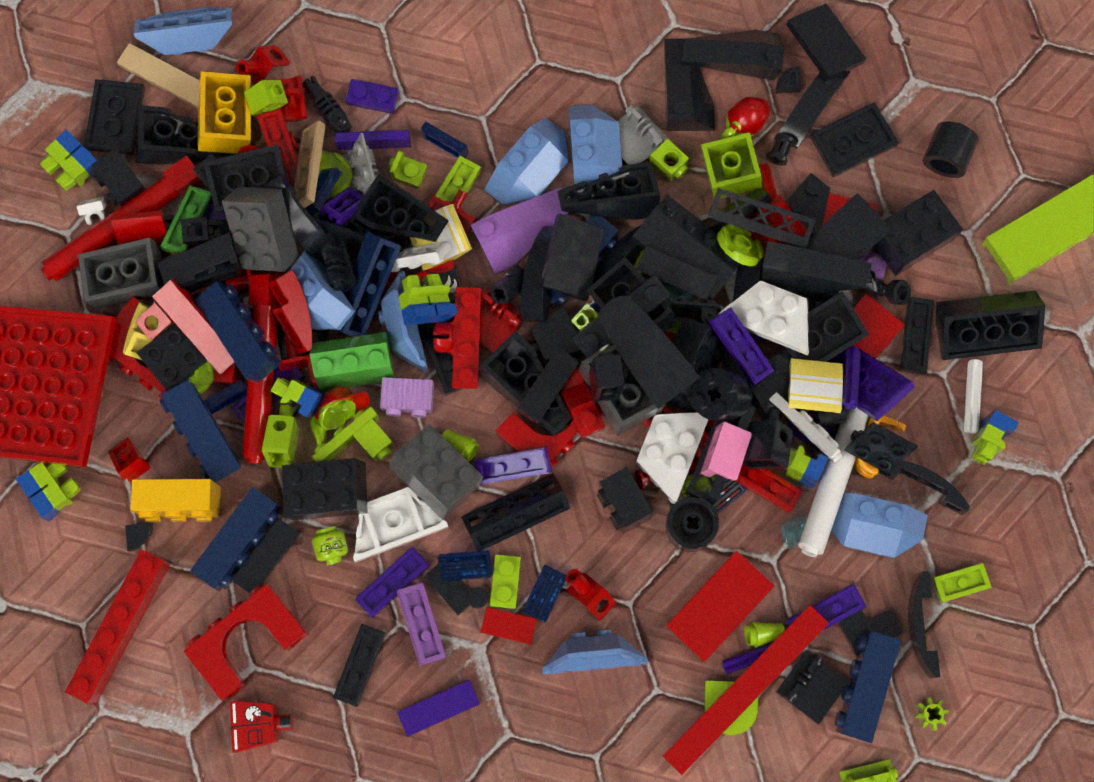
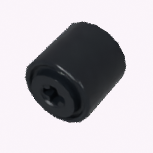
(950, 149)

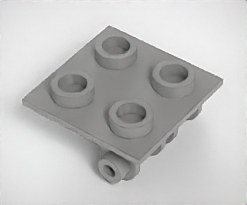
(638, 136)
(363, 162)

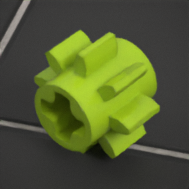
(938, 712)

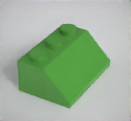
(351, 361)

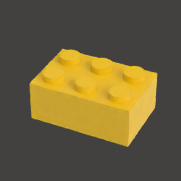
(223, 112)
(176, 499)

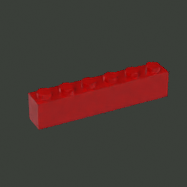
(117, 628)

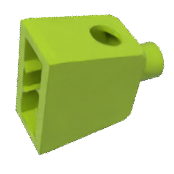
(281, 438)

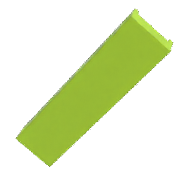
(1044, 231)

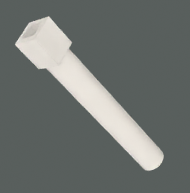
(831, 488)

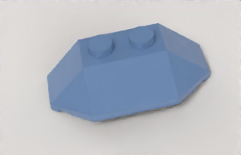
(184, 30)
(593, 143)
(529, 164)
(326, 306)
(402, 338)
(877, 525)
(593, 653)

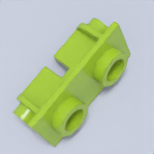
(874, 772)

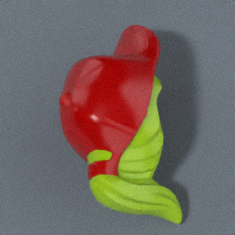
(746, 116)
(335, 409)

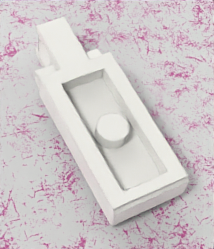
(419, 255)

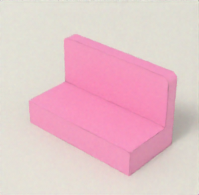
(726, 451)

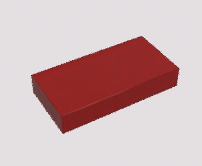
(508, 626)

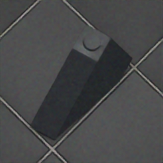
(624, 195)
(398, 212)

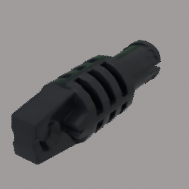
(327, 106)

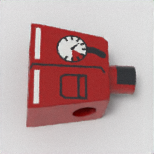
(256, 725)

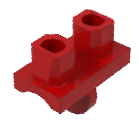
(295, 109)

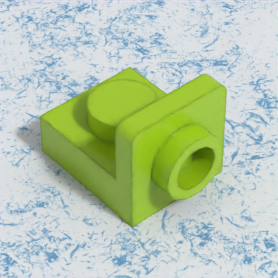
(407, 170)

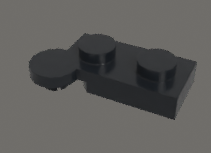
(456, 593)

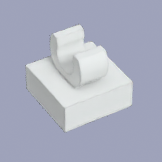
(92, 206)

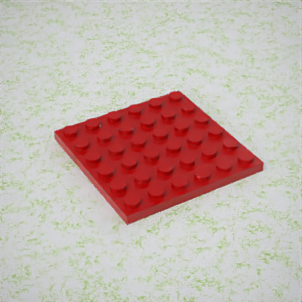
(51, 383)

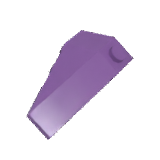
(511, 232)

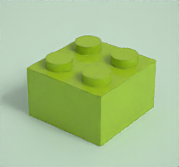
(732, 165)

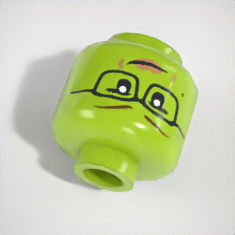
(329, 545)

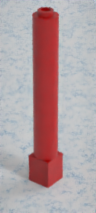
(101, 235)
(259, 393)

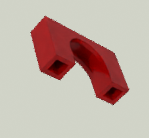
(130, 364)
(521, 437)
(209, 650)

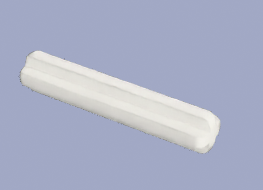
(973, 396)

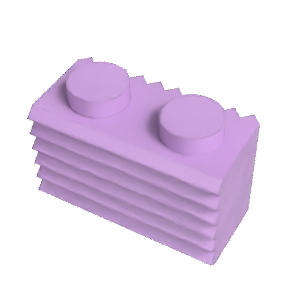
(407, 396)

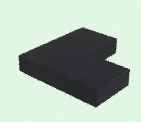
(857, 624)

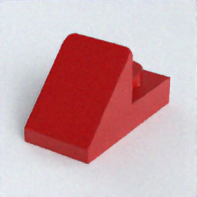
(583, 410)
(128, 460)

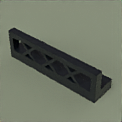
(763, 228)
(718, 481)
(517, 515)

